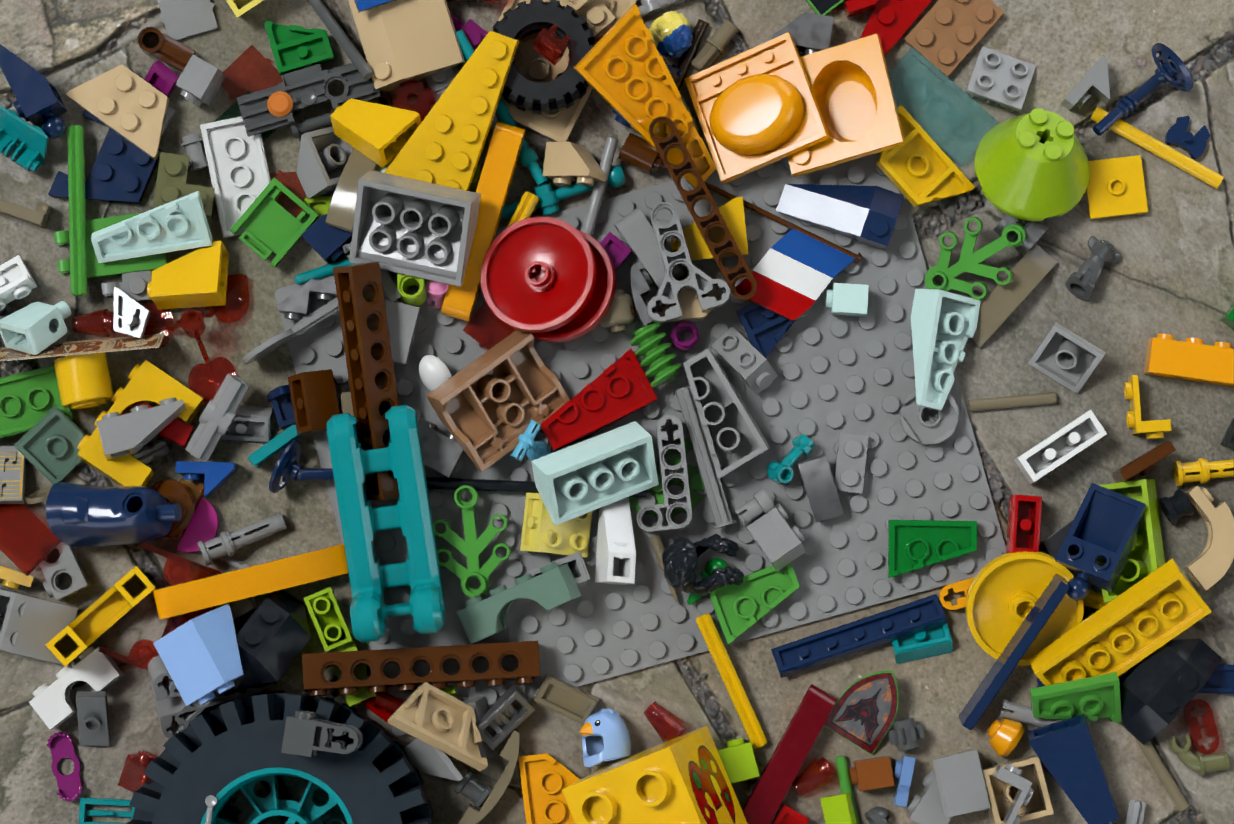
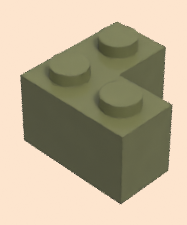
(172, 183)

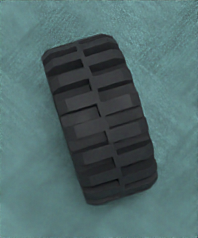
(570, 85)

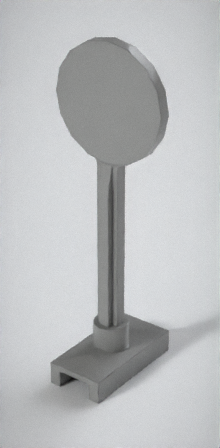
(314, 318)

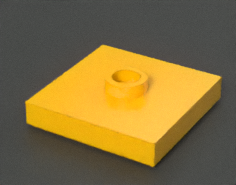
(1116, 188)

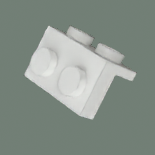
(14, 281)

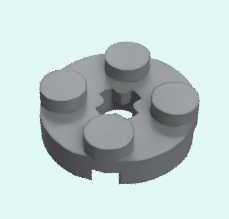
(925, 432)

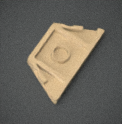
(126, 106)
(441, 723)

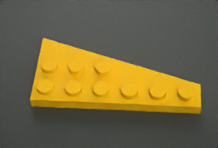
(455, 130)

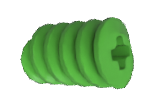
(655, 354)

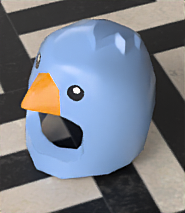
(604, 738)

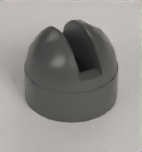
(878, 815)

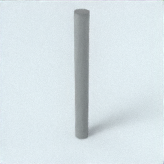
(599, 187)

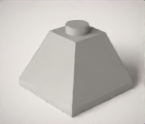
(321, 161)
(433, 761)

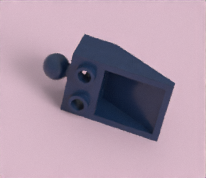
(35, 94)
(1101, 533)

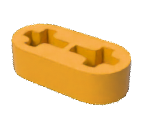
(956, 587)

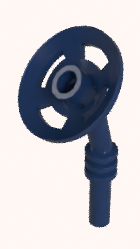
(1164, 73)
(289, 468)

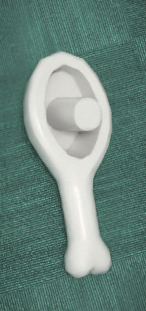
(433, 372)

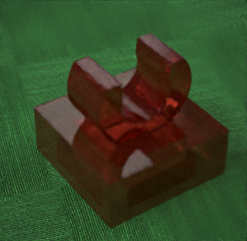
(549, 45)

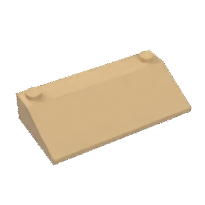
(407, 40)

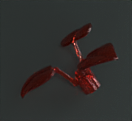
(207, 377)

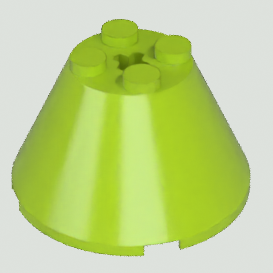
(1032, 166)

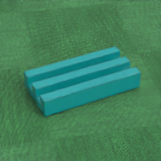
(274, 446)
(103, 801)

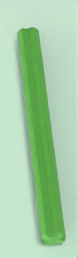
(77, 210)

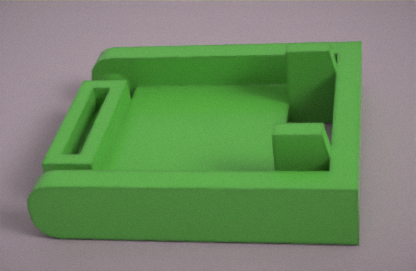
(272, 227)

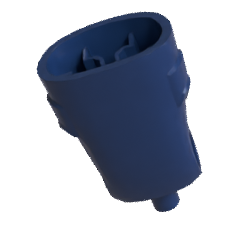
(108, 515)

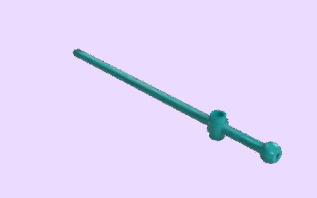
(547, 202)

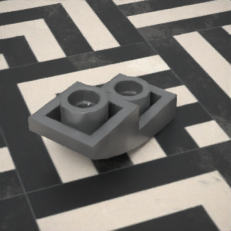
(639, 288)
(820, 488)

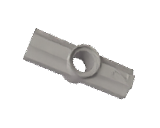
(217, 417)

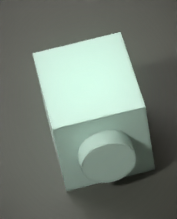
(848, 299)

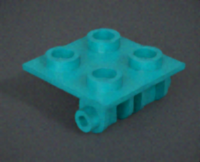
(28, 139)

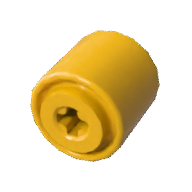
(83, 380)

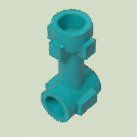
(782, 470)

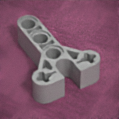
(697, 279)
(170, 703)

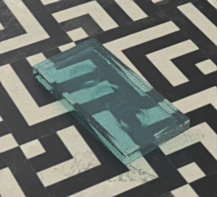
(939, 106)

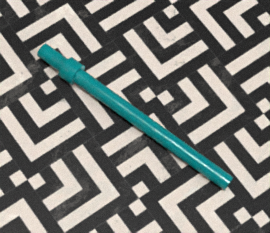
(527, 156)

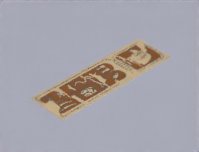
(87, 347)

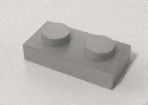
(851, 462)

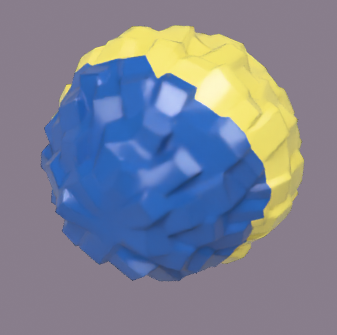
(671, 34)

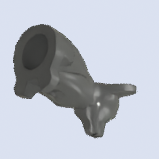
(1082, 282)

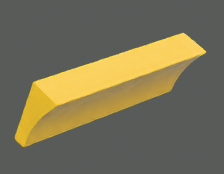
(1124, 629)

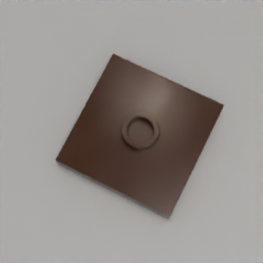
(1144, 463)

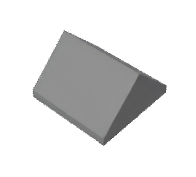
(1066, 357)
(961, 783)

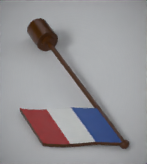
(791, 271)

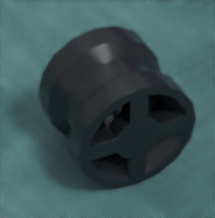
(1176, 506)

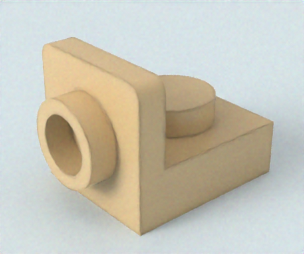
(595, 13)

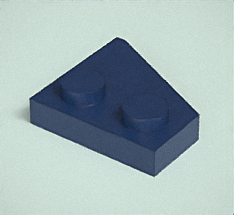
(763, 327)

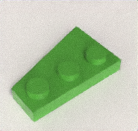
(1089, 696)

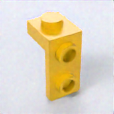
(1154, 428)

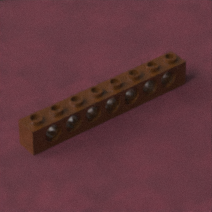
(368, 363)
(524, 652)

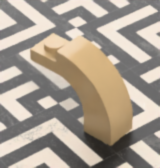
(1219, 549)

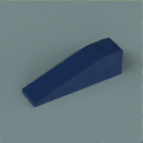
(848, 210)

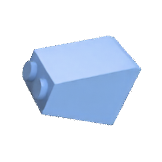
(202, 655)

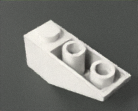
(615, 545)

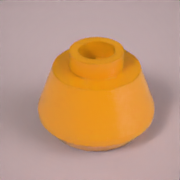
(1005, 735)

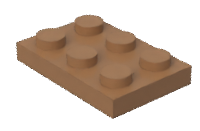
(952, 31)

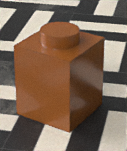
(872, 773)

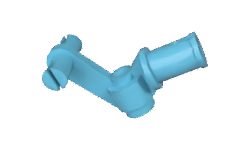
(527, 446)

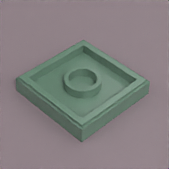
(52, 445)

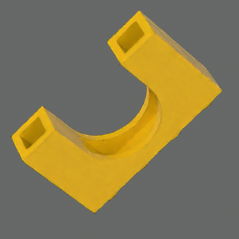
(148, 386)
(100, 616)

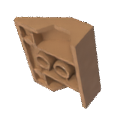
(497, 398)

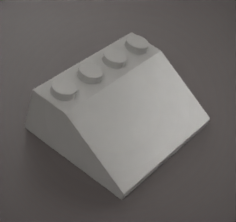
(414, 227)

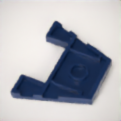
(118, 174)

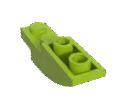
(336, 636)

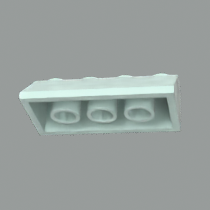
(596, 472)

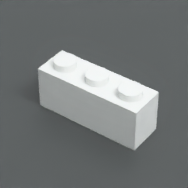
(1060, 446)

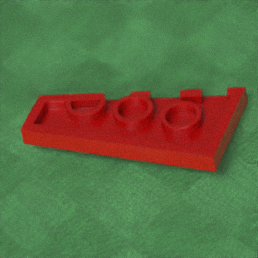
(892, 19)
(605, 400)

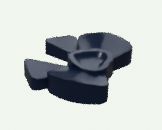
(1193, 144)

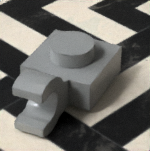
(132, 284)

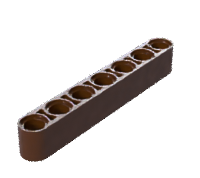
(690, 198)

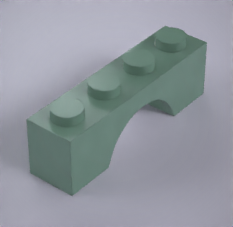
(549, 589)

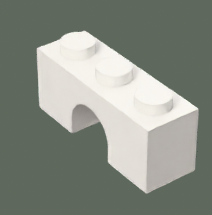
(54, 701)

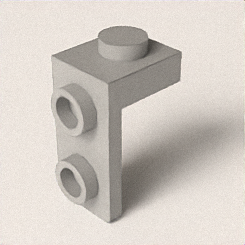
(745, 360)
(1013, 777)

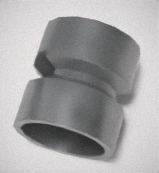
(1034, 231)

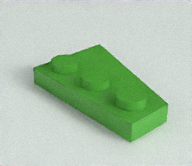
(746, 603)

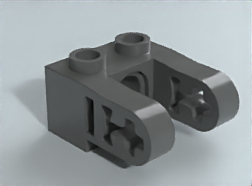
(307, 735)

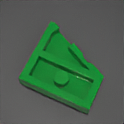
(298, 47)

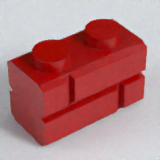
(1023, 523)

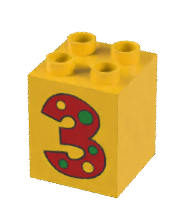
(661, 785)

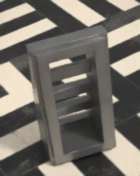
(511, 724)

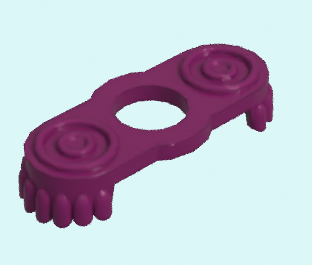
(68, 785)

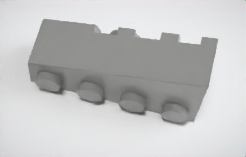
(727, 423)

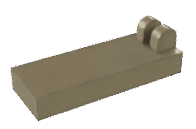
(38, 217)

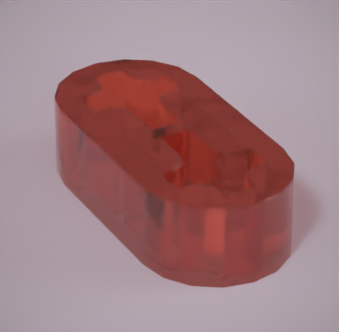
(1208, 724)

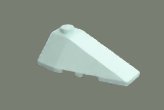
(939, 333)

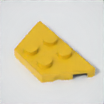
(921, 167)

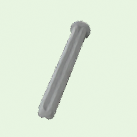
(704, 459)

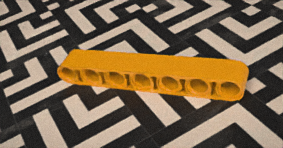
(493, 187)
(250, 581)

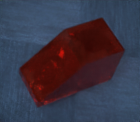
(132, 773)

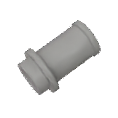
(195, 151)

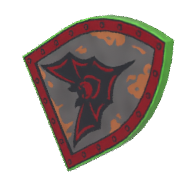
(866, 710)

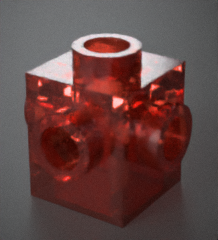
(410, 89)

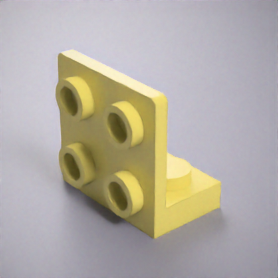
(543, 536)

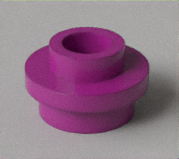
(681, 326)

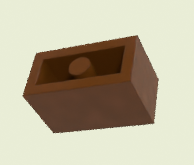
(313, 400)

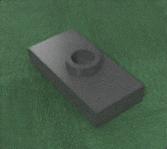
(93, 718)

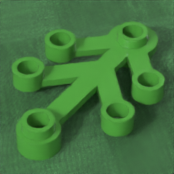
(970, 261)
(471, 546)

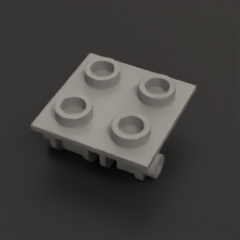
(1000, 79)

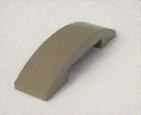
(343, 202)
(1008, 297)
(510, 752)

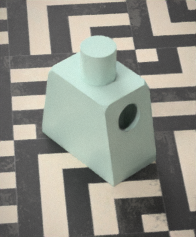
(34, 326)

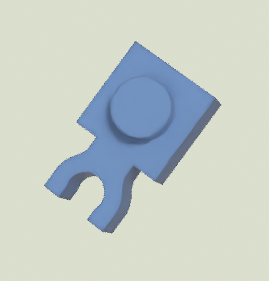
(903, 772)

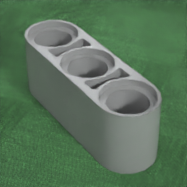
(642, 241)

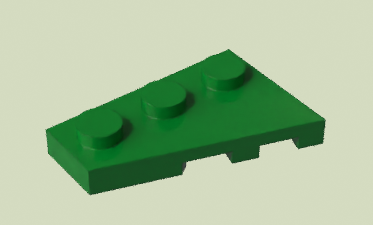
(927, 542)

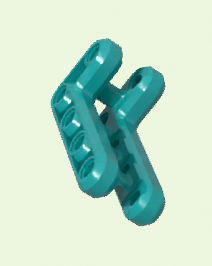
(361, 522)

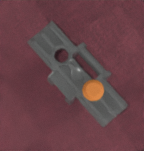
(301, 89)

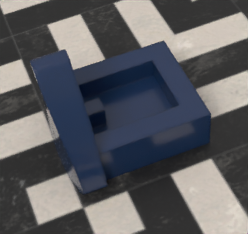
(282, 405)

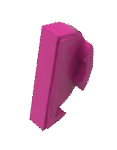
(202, 527)

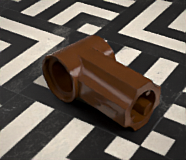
(168, 49)

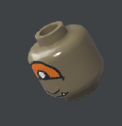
(620, 313)

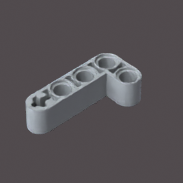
(667, 473)

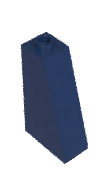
(1075, 764)

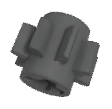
(906, 734)

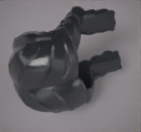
(682, 556)

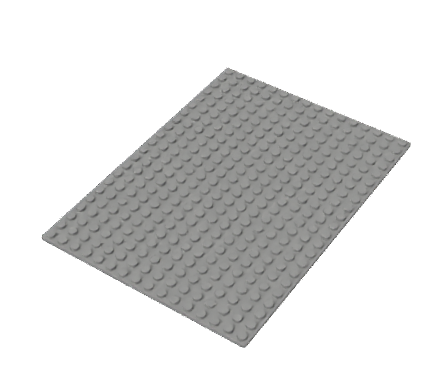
(829, 381)

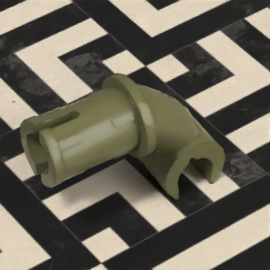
(1198, 762)

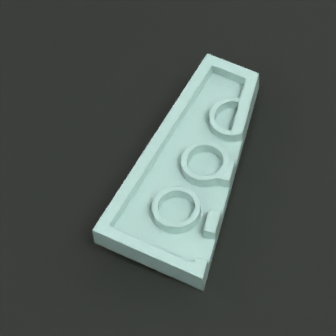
(157, 231)

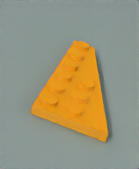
(640, 88)

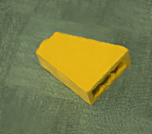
(374, 128)
(735, 220)
(192, 279)

